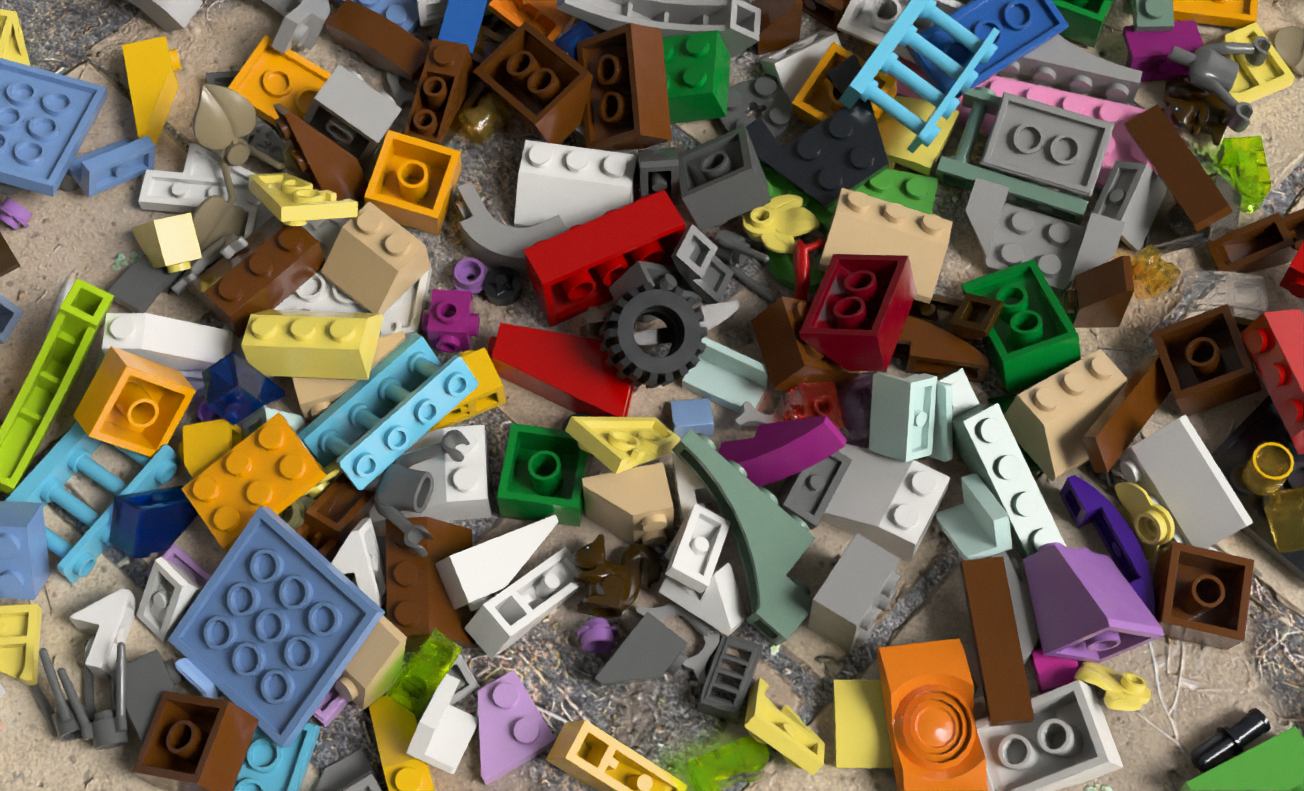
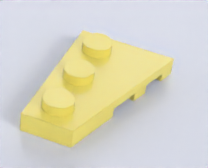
(295, 200)
(622, 440)

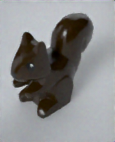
(1195, 109)
(610, 584)

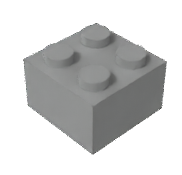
(352, 113)
(855, 593)

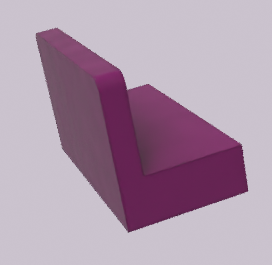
(1150, 50)

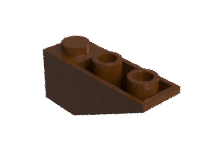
(440, 90)
(323, 159)

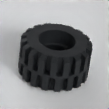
(678, 317)

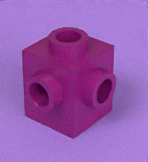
(451, 320)

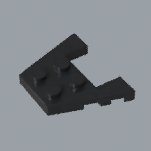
(834, 153)

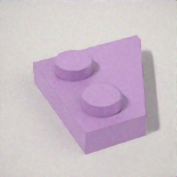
(509, 727)

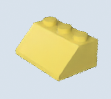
(312, 343)

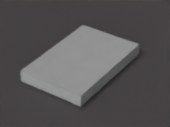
(1047, 145)

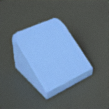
(693, 415)
(197, 679)

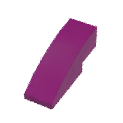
(784, 448)

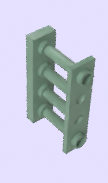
(1023, 193)

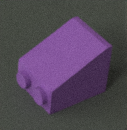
(1085, 605)

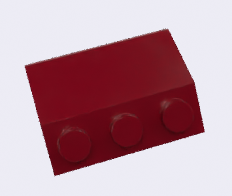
(860, 310)

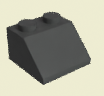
(722, 179)

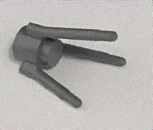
(733, 250)
(64, 721)
(109, 726)

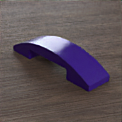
(1090, 506)

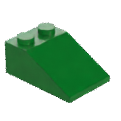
(1032, 330)

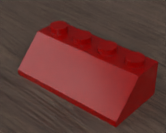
(583, 262)

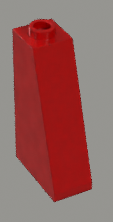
(560, 369)

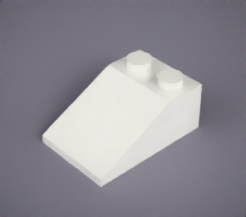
(459, 488)
(886, 500)
(1056, 750)

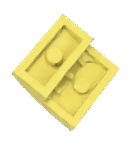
(897, 137)
(860, 724)

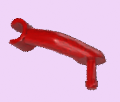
(802, 266)

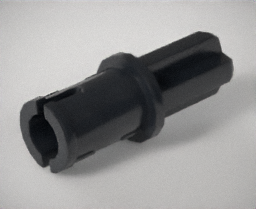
(1230, 740)

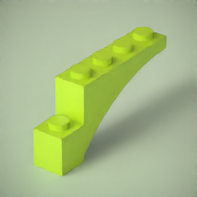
(51, 379)

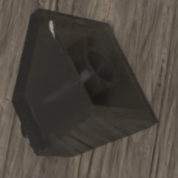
(1175, 232)

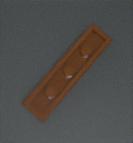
(1178, 168)
(1126, 414)
(996, 642)

